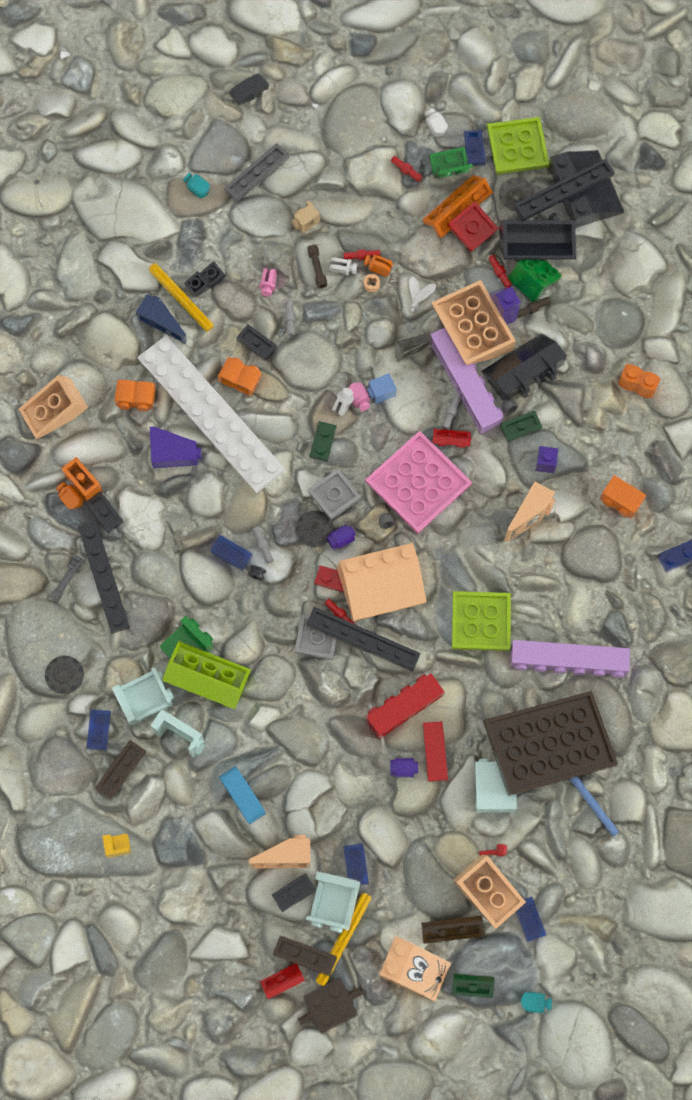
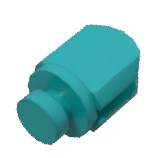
(197, 185)
(535, 1002)

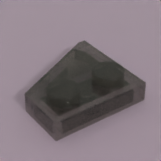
(411, 346)

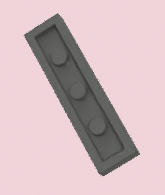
(256, 172)

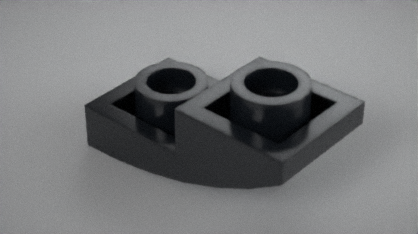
(248, 88)
(205, 279)

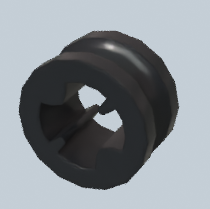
(257, 572)

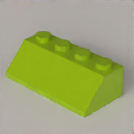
(206, 675)

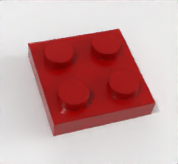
(473, 226)

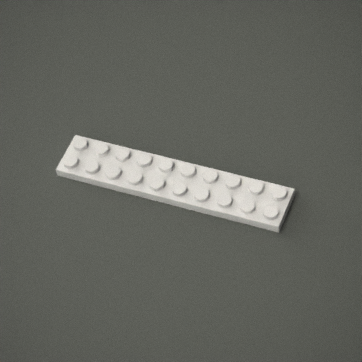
(211, 414)

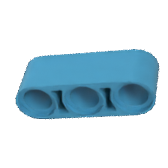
(242, 795)

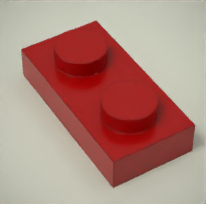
(451, 437)
(329, 579)
(282, 981)

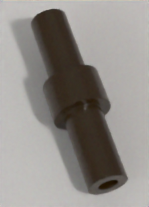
(533, 307)

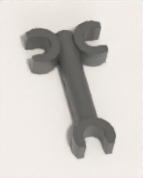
(74, 566)

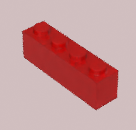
(405, 705)

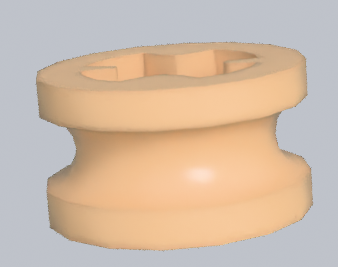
(371, 288)

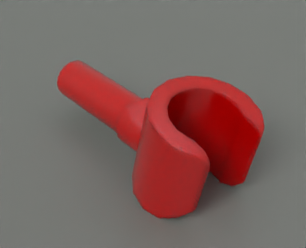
(500, 851)

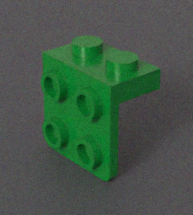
(448, 161)
(533, 277)
(188, 634)

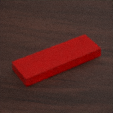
(435, 751)

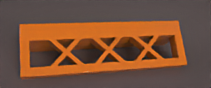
(456, 204)

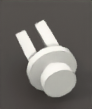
(436, 123)
(343, 266)
(343, 401)

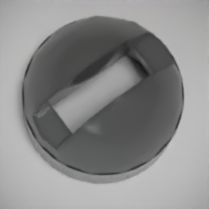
(509, 406)
(386, 521)

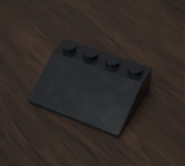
(592, 204)

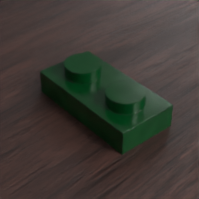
(521, 426)
(323, 441)
(473, 985)

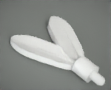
(418, 296)

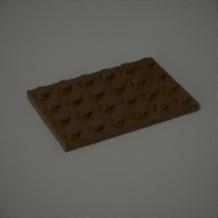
(550, 743)

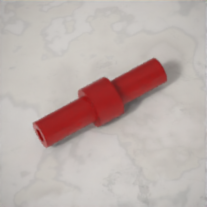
(406, 168)
(360, 255)
(499, 271)
(339, 612)

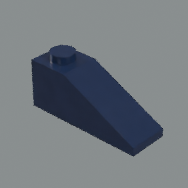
(155, 314)

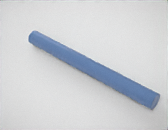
(594, 805)

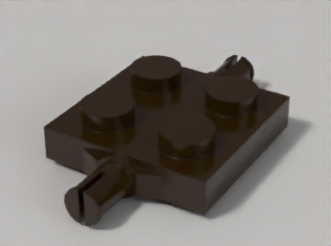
(330, 1006)

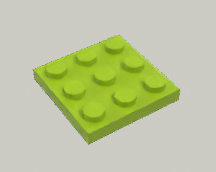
(517, 145)
(481, 621)

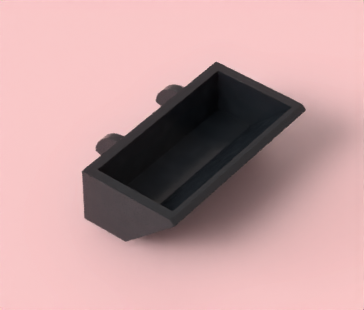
(538, 239)
(525, 367)

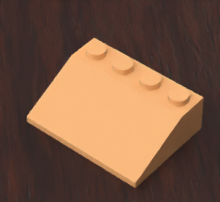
(474, 324)
(382, 582)

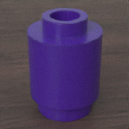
(341, 537)
(403, 767)

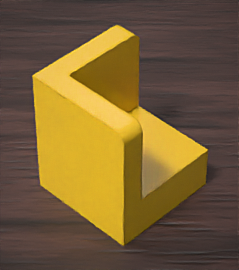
(116, 845)

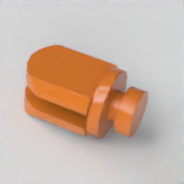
(379, 265)
(70, 496)

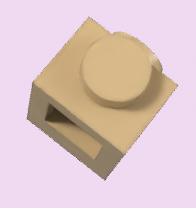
(306, 218)

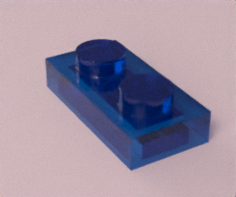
(474, 147)
(231, 552)
(676, 556)
(98, 730)
(356, 863)
(530, 920)

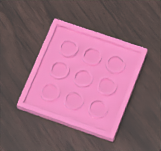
(418, 482)

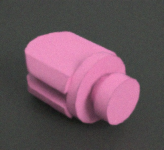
(268, 282)
(361, 396)

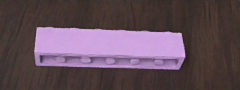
(467, 383)
(570, 657)

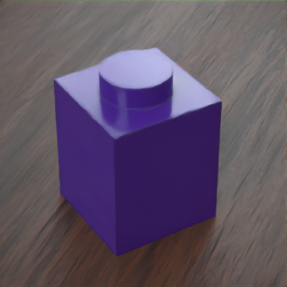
(546, 459)

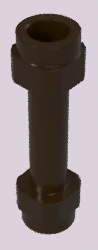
(320, 279)

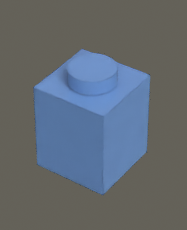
(381, 388)

